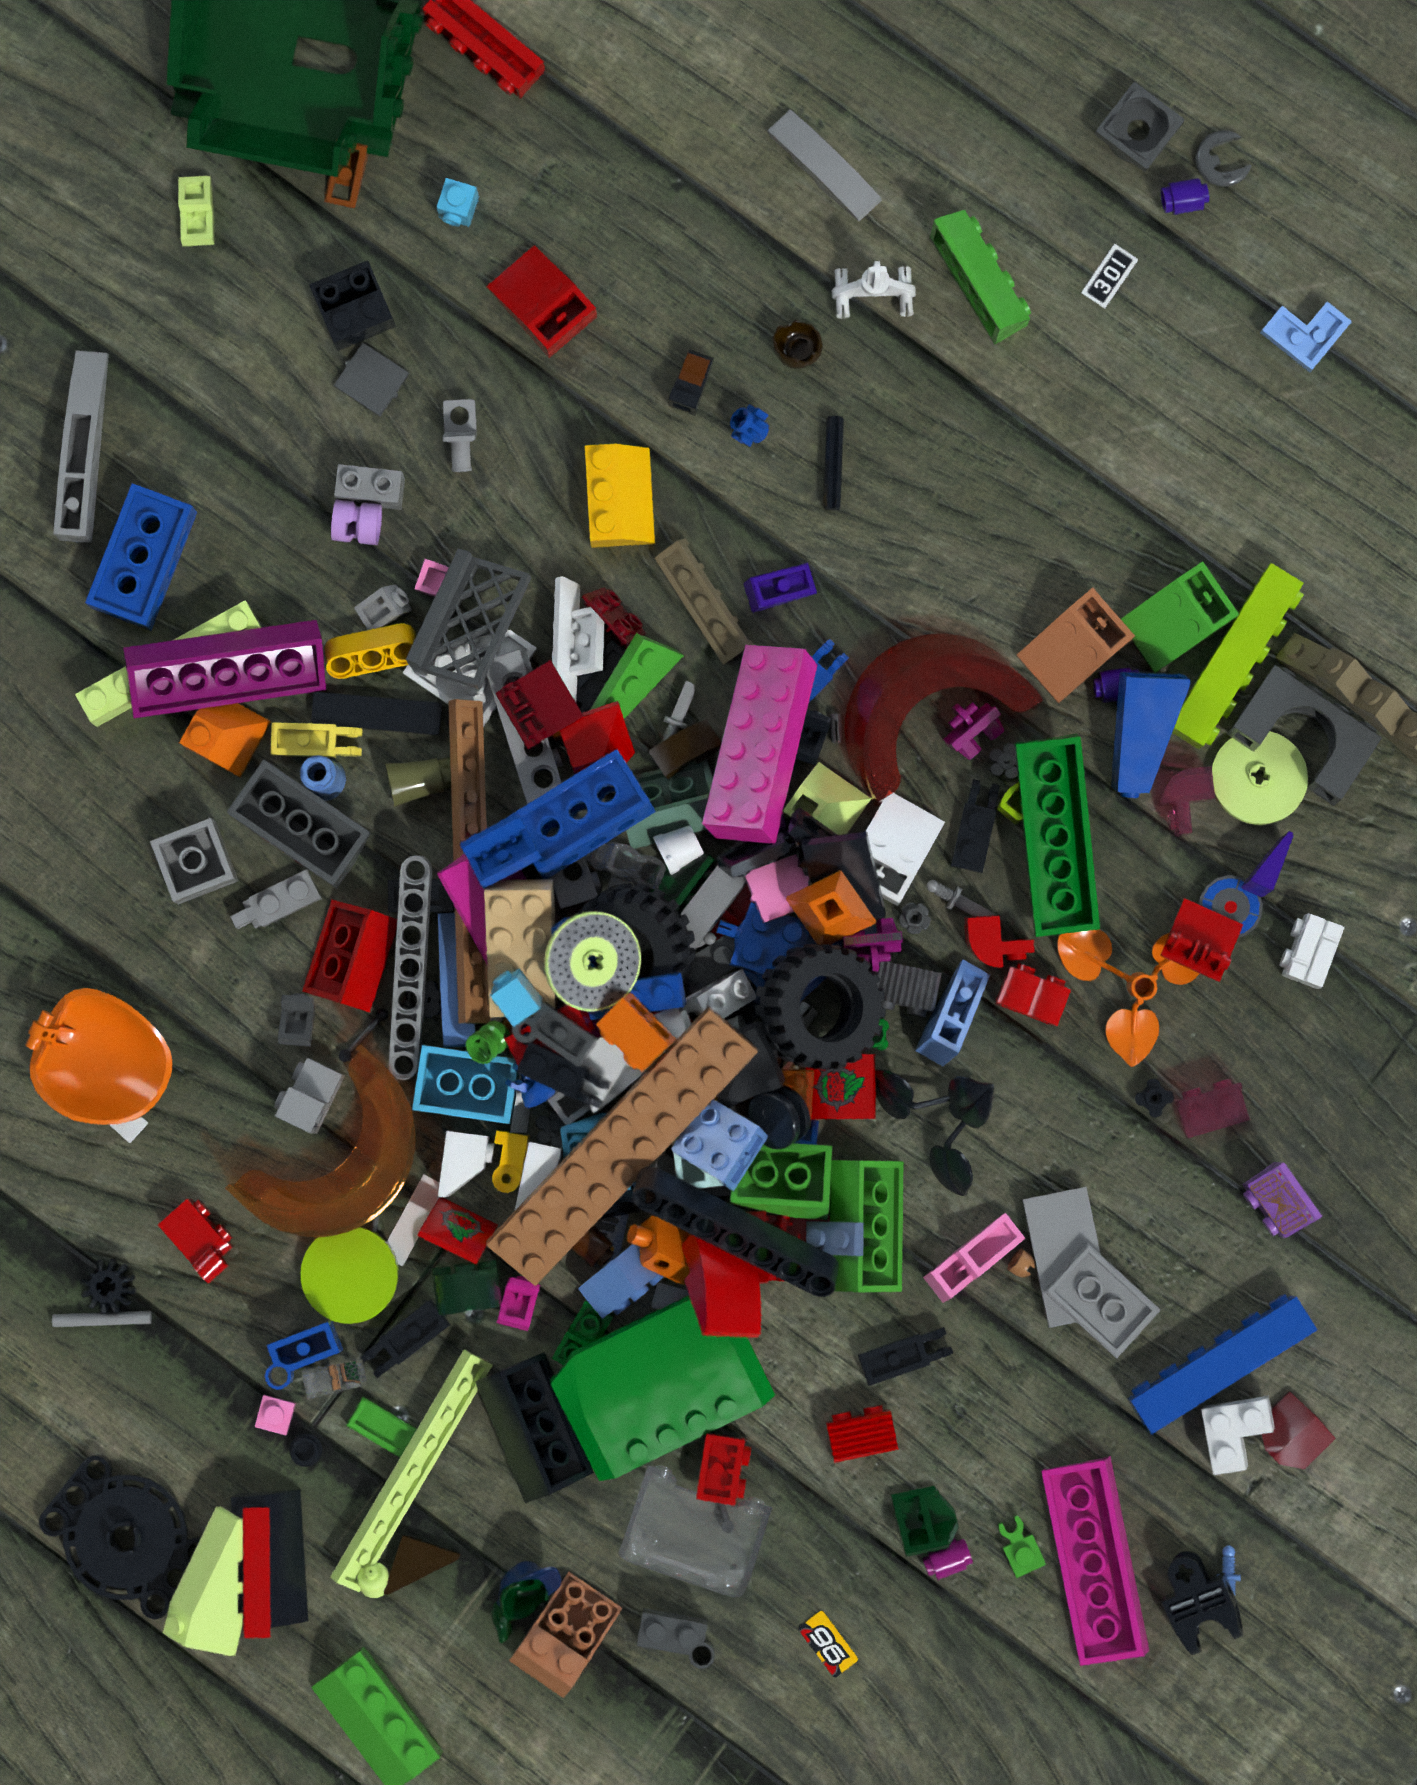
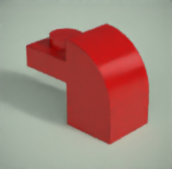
(985, 941)

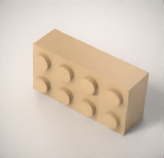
(518, 933)

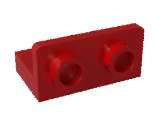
(722, 1469)

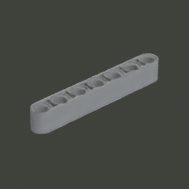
(402, 981)

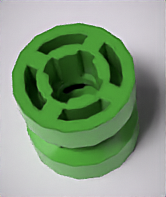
(487, 1042)

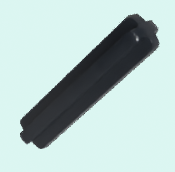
(833, 463)

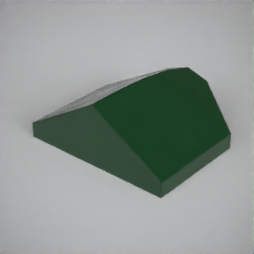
(924, 1520)

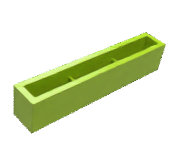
(1236, 655)

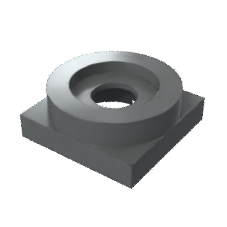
(1139, 105)

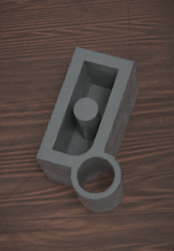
(674, 1634)

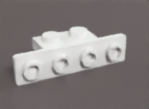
(576, 635)

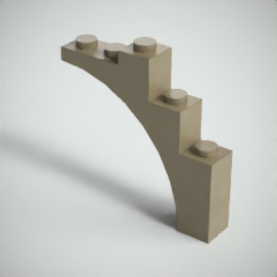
(1351, 684)

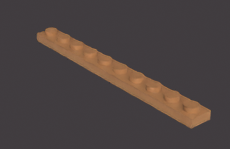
(468, 819)

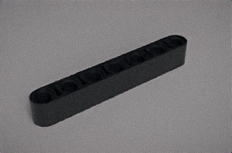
(735, 1231)

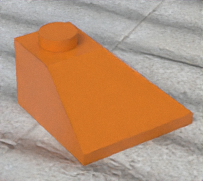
(225, 735)

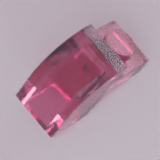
(1186, 787)

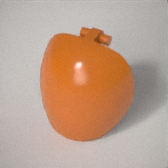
(98, 1059)

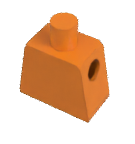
(661, 1248)

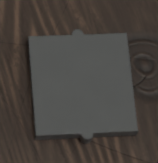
(371, 379)

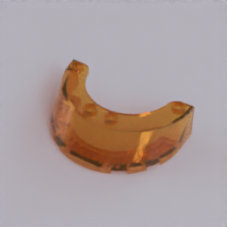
(361, 1184)

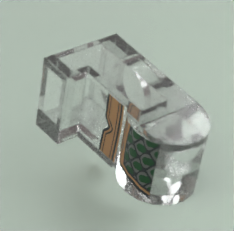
(333, 1378)

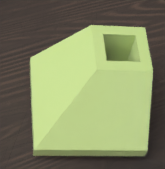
(828, 800)

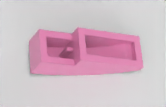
(974, 1258)

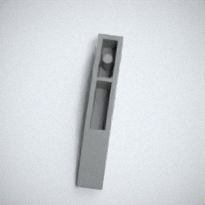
(81, 448)

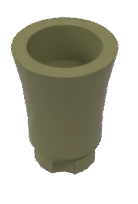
(418, 779)

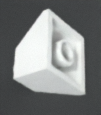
(463, 1160)

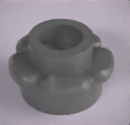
(906, 921)

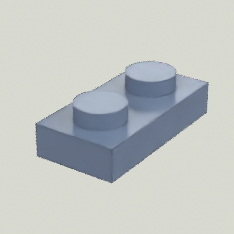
(836, 1237)

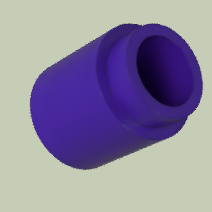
(1184, 196)
(1107, 684)

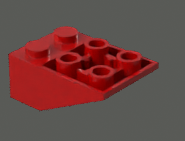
(543, 301)

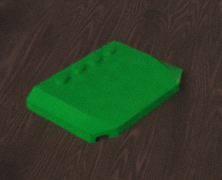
(656, 1388)

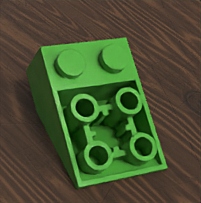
(1179, 617)

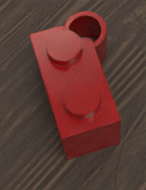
(198, 1238)

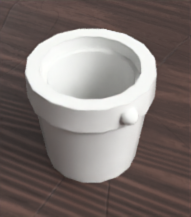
(678, 848)

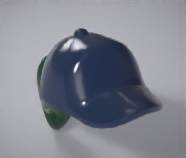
(521, 1593)

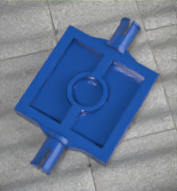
(759, 943)

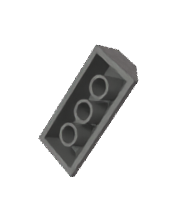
(299, 824)

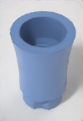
(332, 783)

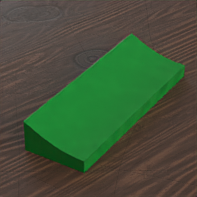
(1057, 835)

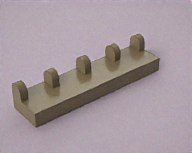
(703, 601)

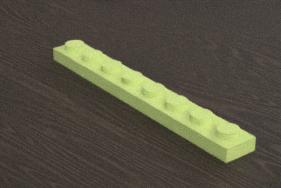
(412, 1469)

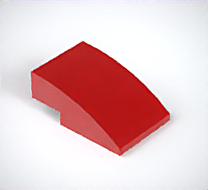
(722, 1290)

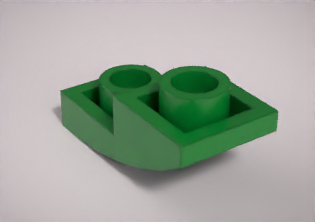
(584, 1329)

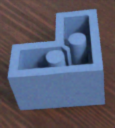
(617, 1282)

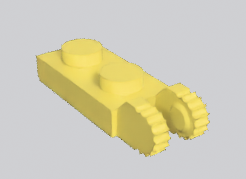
(312, 740)

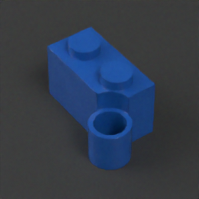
(302, 1350)

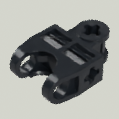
(1199, 1600)

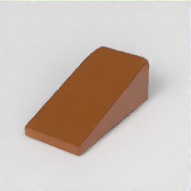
(349, 176)

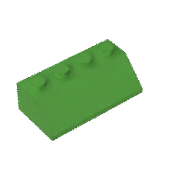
(979, 275)
(872, 1196)
(377, 1719)

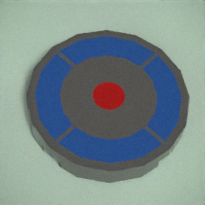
(1229, 899)

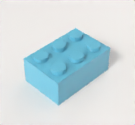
(460, 1087)

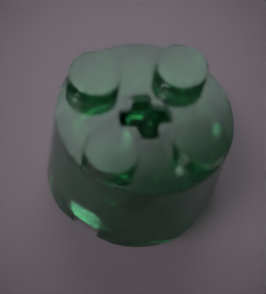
(466, 1287)

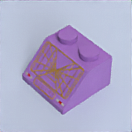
(1280, 1200)

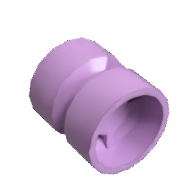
(356, 522)

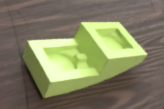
(196, 210)

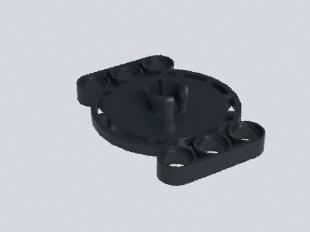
(95, 1527)

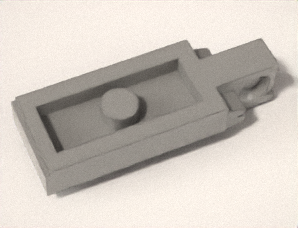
(278, 901)

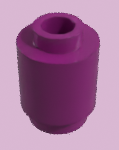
(948, 1560)

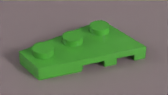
(637, 673)

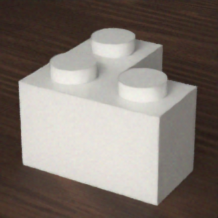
(1227, 1426)

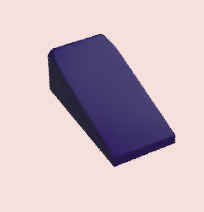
(779, 587)
(1266, 873)

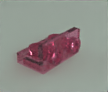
(1212, 1109)

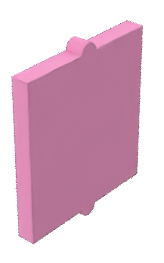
(772, 885)

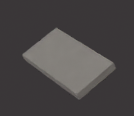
(1058, 1230)

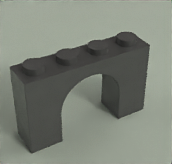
(1348, 739)

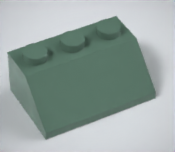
(676, 800)

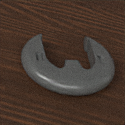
(1206, 163)

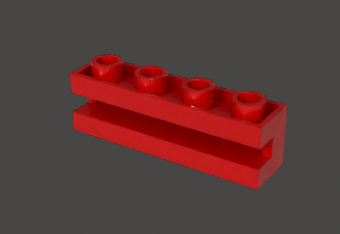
(486, 42)

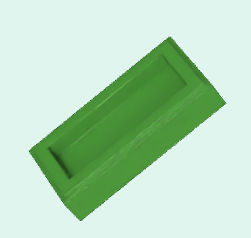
(381, 1426)

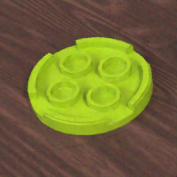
(349, 1275)

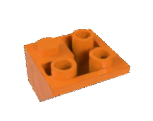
(831, 909)

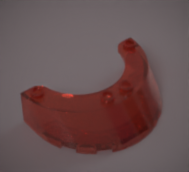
(904, 678)

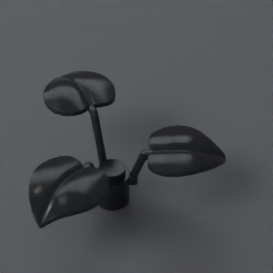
(969, 1102)

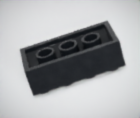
(533, 1428)
(287, 1554)

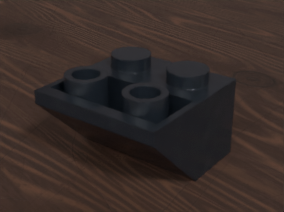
(352, 305)

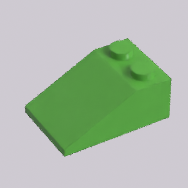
(788, 1182)

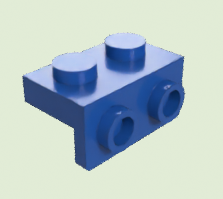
(500, 850)

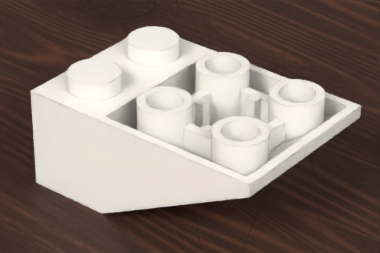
(899, 843)

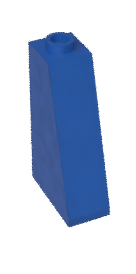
(1144, 723)

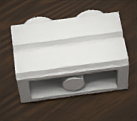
(1311, 951)

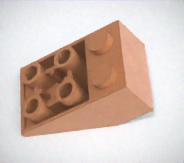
(1075, 645)
(566, 1635)

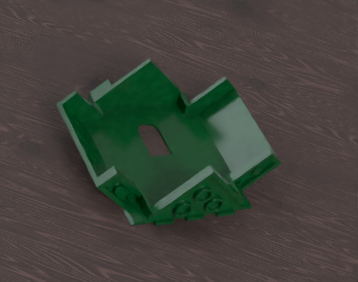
(252, 104)

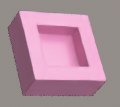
(430, 578)
(275, 1414)

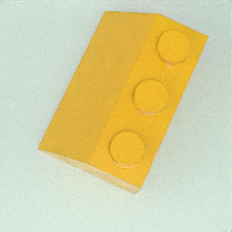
(619, 495)

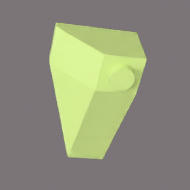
(206, 1600)

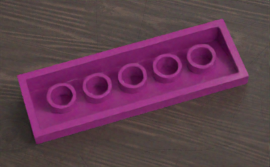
(225, 668)

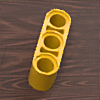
(369, 650)

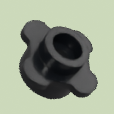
(1163, 1098)

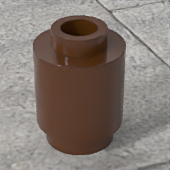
(594, 1248)

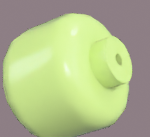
(373, 1580)

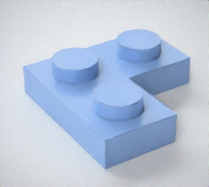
(1306, 342)

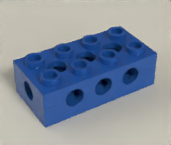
(129, 539)
(601, 822)

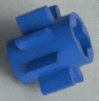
(749, 425)

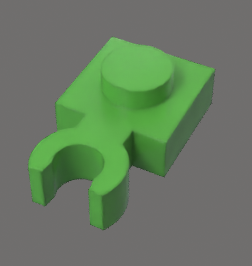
(1021, 1551)

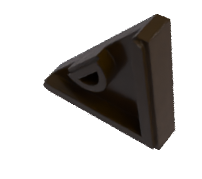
(416, 1560)

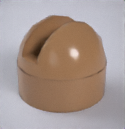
(1020, 1263)

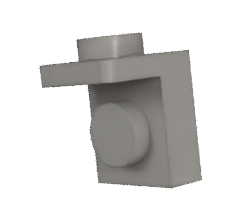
(383, 607)

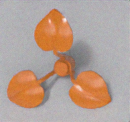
(1127, 1031)

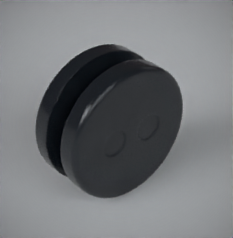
(781, 1116)

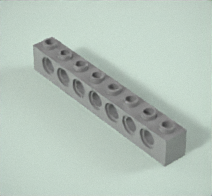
(515, 666)

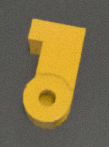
(513, 1155)

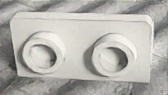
(723, 995)

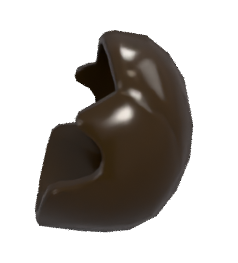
(797, 344)

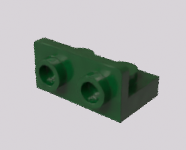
(682, 883)

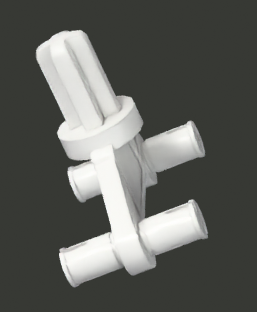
(874, 283)

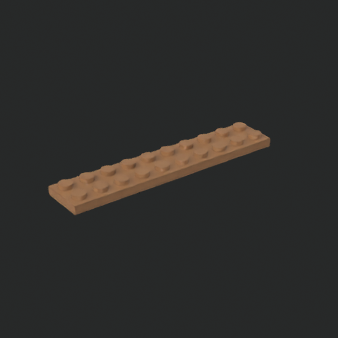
(622, 1145)

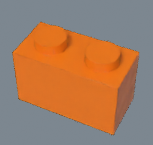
(635, 1032)

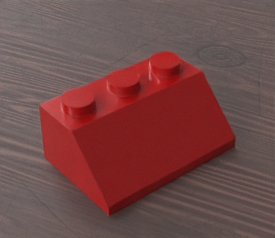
(350, 955)

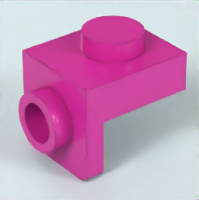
(518, 1303)

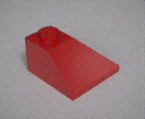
(596, 736)

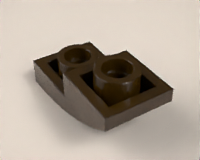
(685, 747)

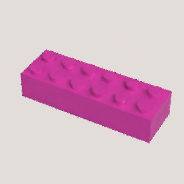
(760, 744)

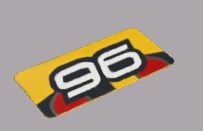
(828, 1644)

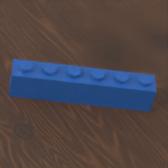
(1222, 1363)

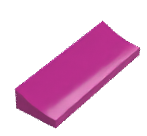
(1095, 1561)

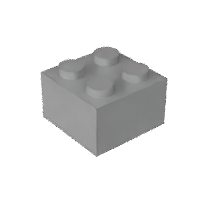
(194, 861)

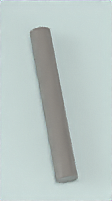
(100, 1319)

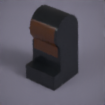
(691, 382)

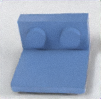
(720, 1143)

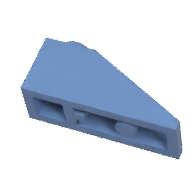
(953, 1014)

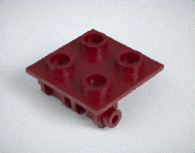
(609, 608)
(539, 704)

